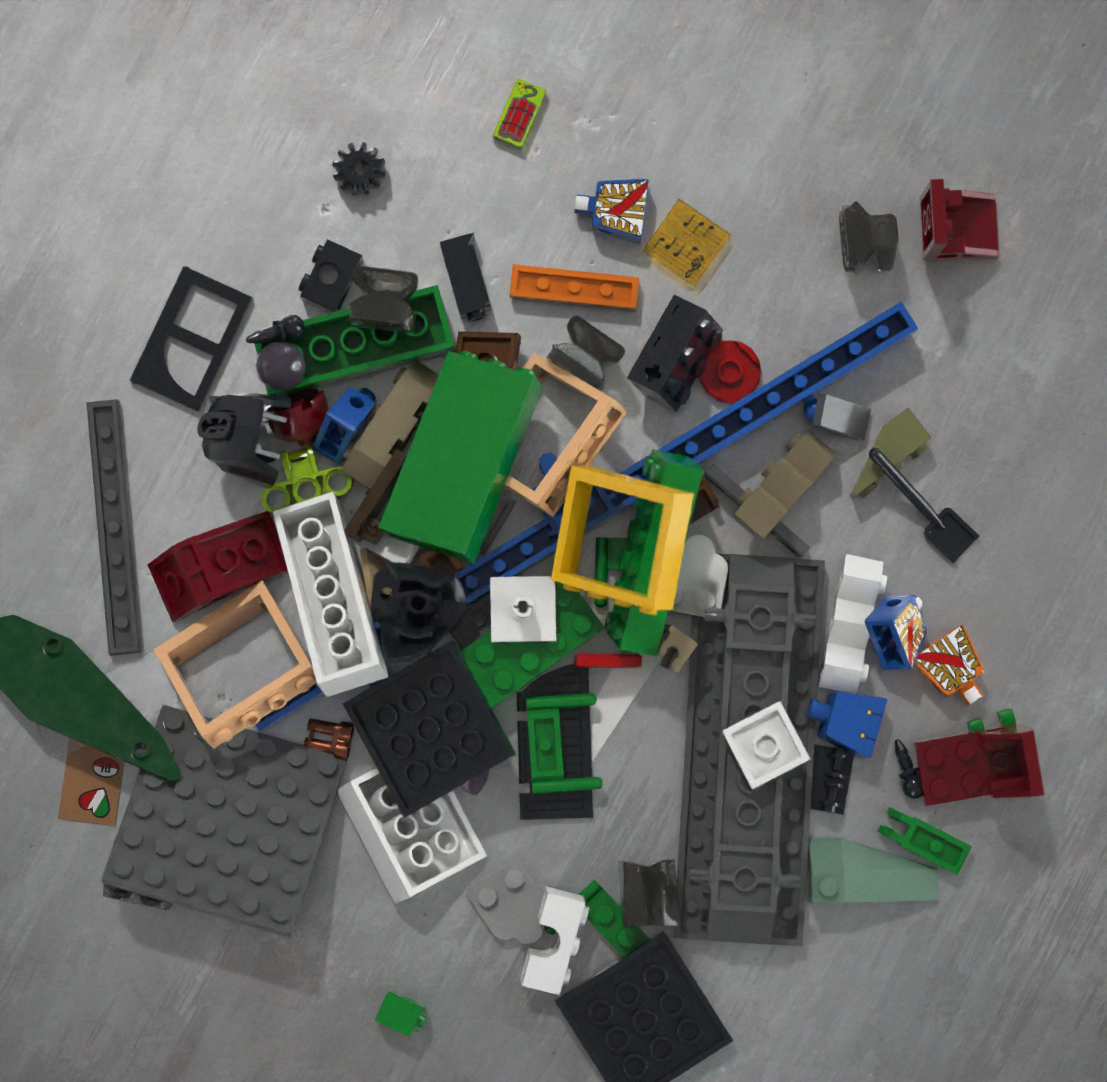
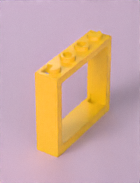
(669, 543)

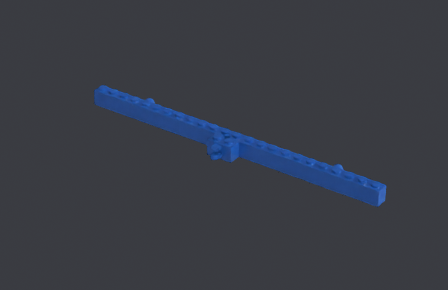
(699, 444)

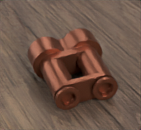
(341, 739)

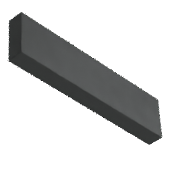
(734, 492)

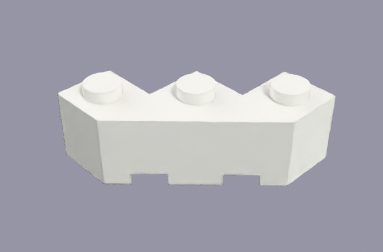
(847, 634)

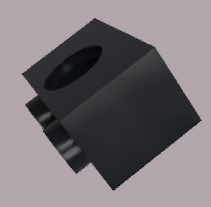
(330, 296)

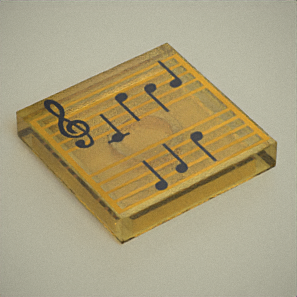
(686, 242)

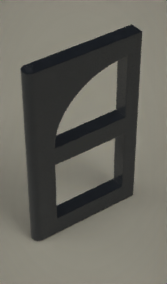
(152, 369)

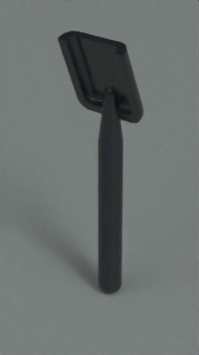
(946, 529)

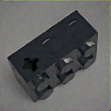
(675, 353)

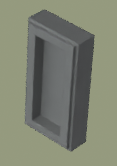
(841, 416)

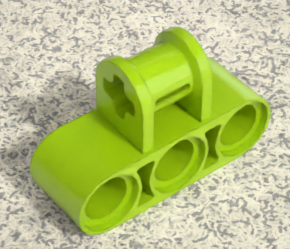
(301, 473)

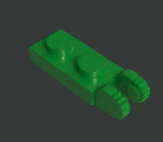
(928, 842)

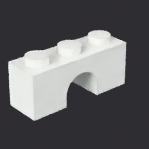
(549, 968)

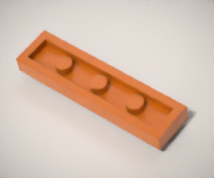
(574, 287)

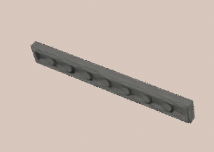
(114, 527)

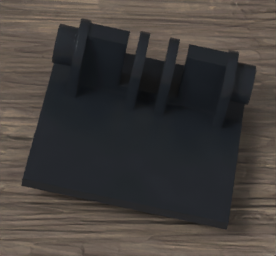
(830, 778)

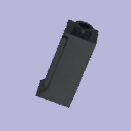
(465, 277)

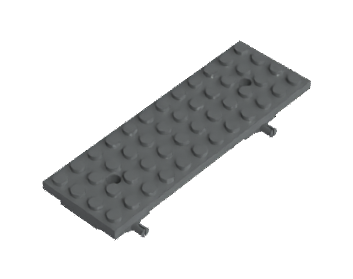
(738, 844)

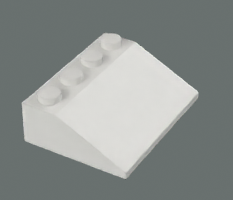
(413, 849)

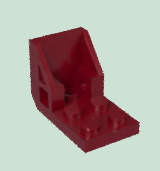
(958, 224)
(217, 564)
(979, 764)

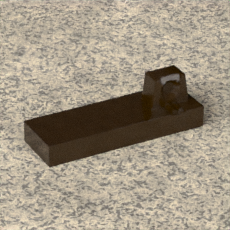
(364, 523)

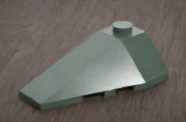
(859, 874)

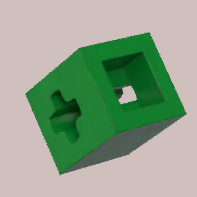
(401, 1013)

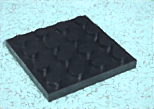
(429, 728)
(644, 1016)

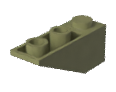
(897, 441)

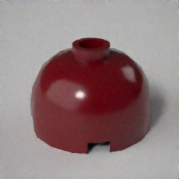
(303, 417)

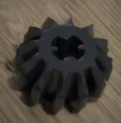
(370, 172)

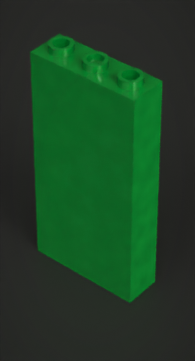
(461, 455)

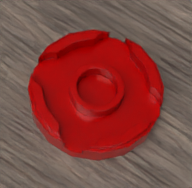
(731, 372)

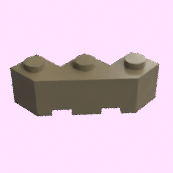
(390, 424)
(784, 483)

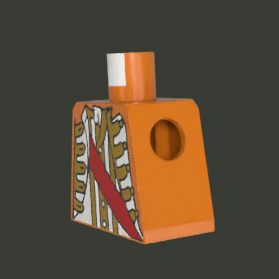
(952, 665)

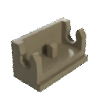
(675, 647)

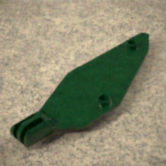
(71, 695)

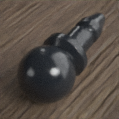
(289, 327)
(911, 780)

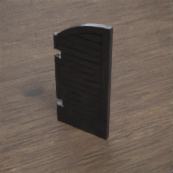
(575, 747)

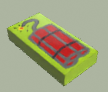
(519, 113)

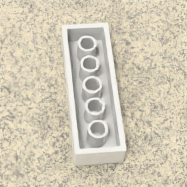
(330, 594)

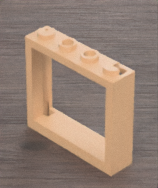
(580, 449)
(217, 626)

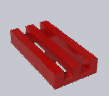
(586, 660)

